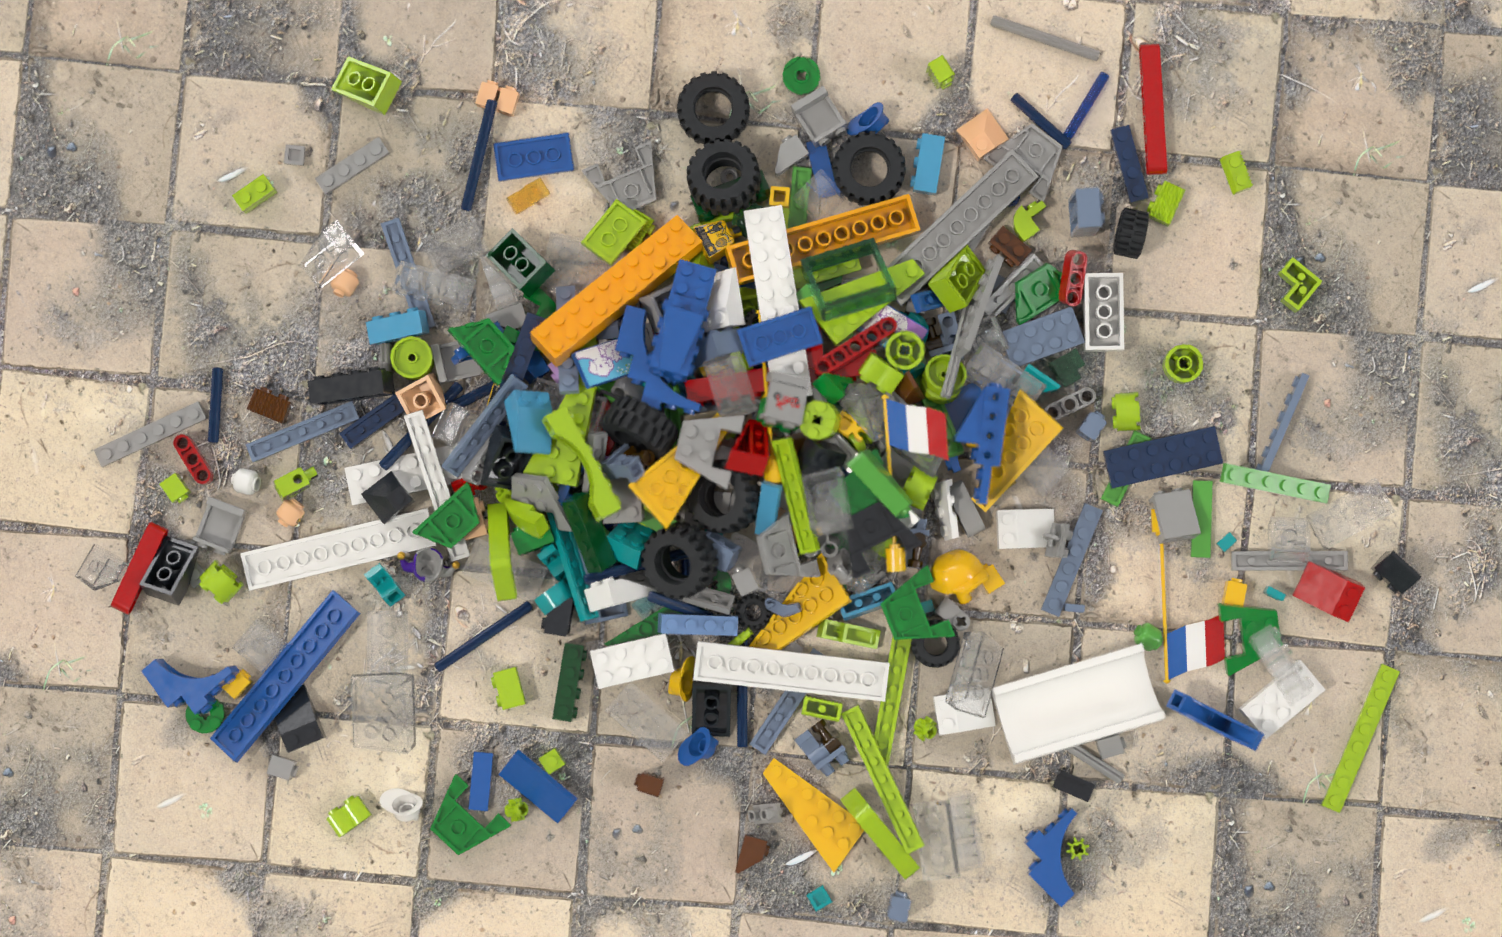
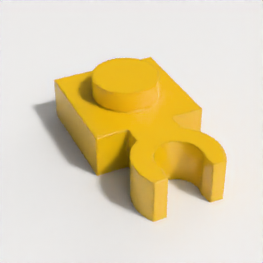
(849, 426)

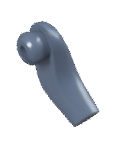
(781, 609)

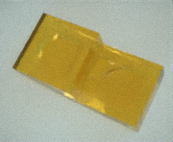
(528, 196)

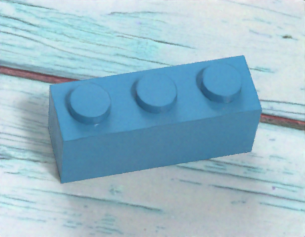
(927, 164)
(397, 326)
(867, 602)

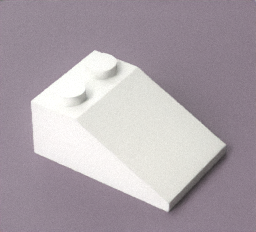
(724, 302)
(1023, 528)
(613, 593)
(955, 721)

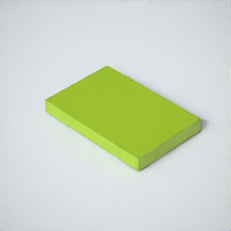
(613, 232)

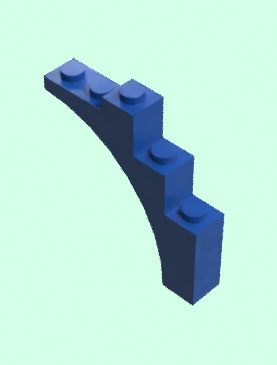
(633, 343)

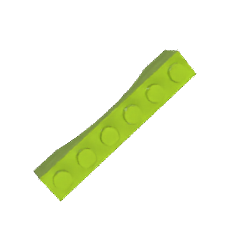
(563, 428)

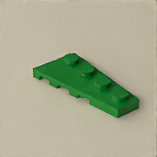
(641, 630)

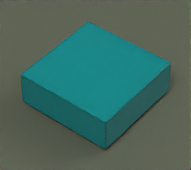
(1273, 593)
(819, 898)

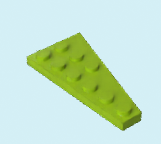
(840, 328)
(562, 463)

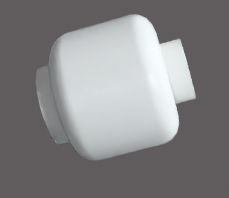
(246, 481)

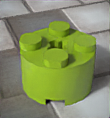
(905, 361)
(1193, 363)
(1126, 411)
(830, 421)
(919, 487)
(220, 582)

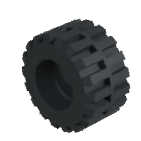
(1131, 233)
(936, 660)

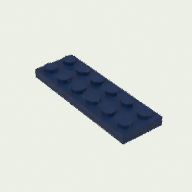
(1162, 457)

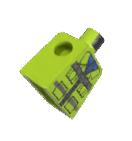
(288, 488)

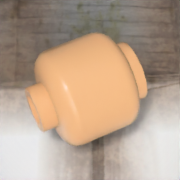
(345, 283)
(290, 512)

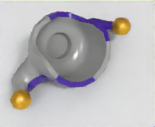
(427, 565)

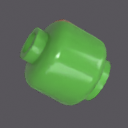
(1148, 636)

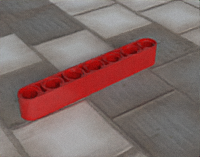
(1153, 109)

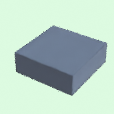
(1074, 608)

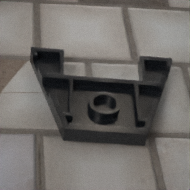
(871, 527)

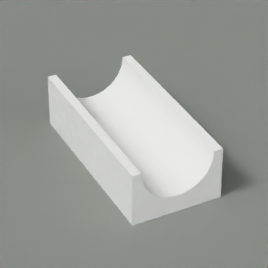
(1077, 704)

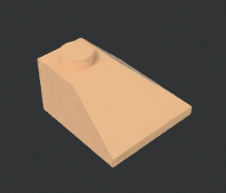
(982, 134)
(424, 395)

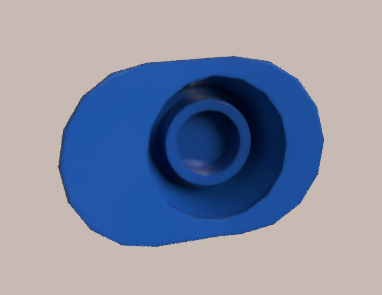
(869, 120)
(697, 746)

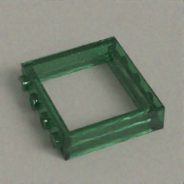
(854, 302)

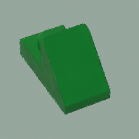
(832, 386)

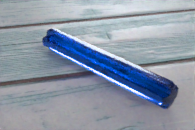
(1086, 105)

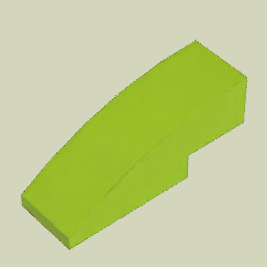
(526, 517)
(848, 633)

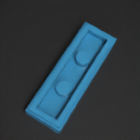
(768, 506)

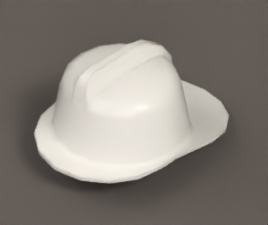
(402, 804)

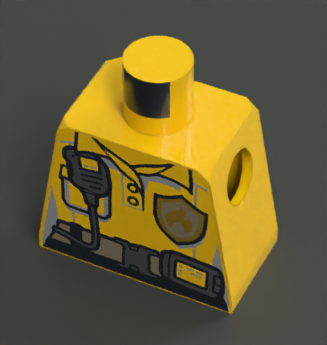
(716, 238)

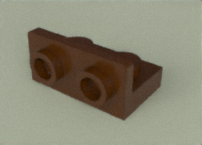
(1009, 247)

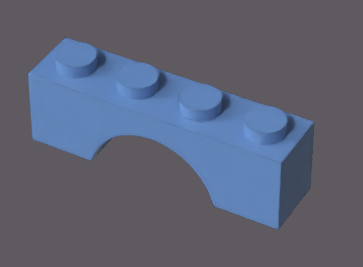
(697, 624)

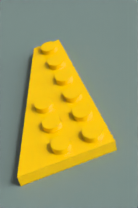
(1025, 437)
(667, 485)
(818, 600)
(822, 819)

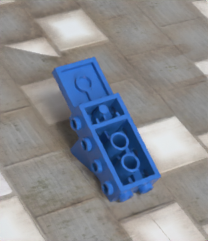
(682, 322)
(976, 429)

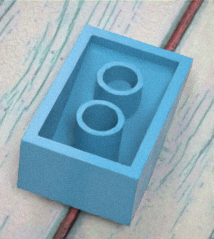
(525, 418)

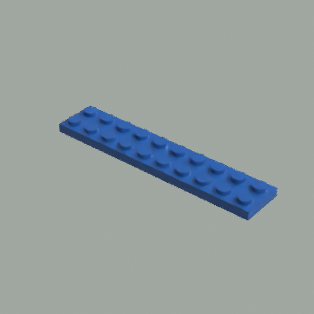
(285, 676)

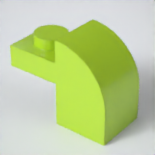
(1023, 223)

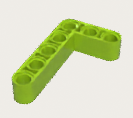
(500, 552)
(879, 833)

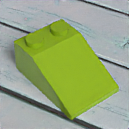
(367, 85)
(958, 280)

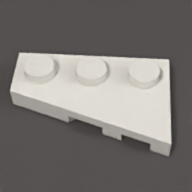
(943, 509)

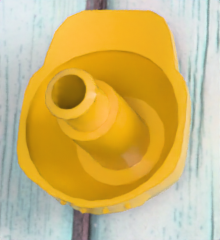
(958, 574)

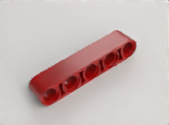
(861, 340)
(129, 588)

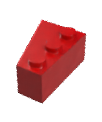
(750, 450)

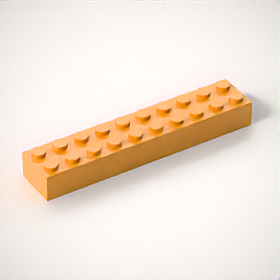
(882, 221)
(615, 289)

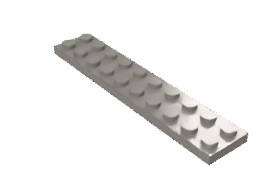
(966, 219)

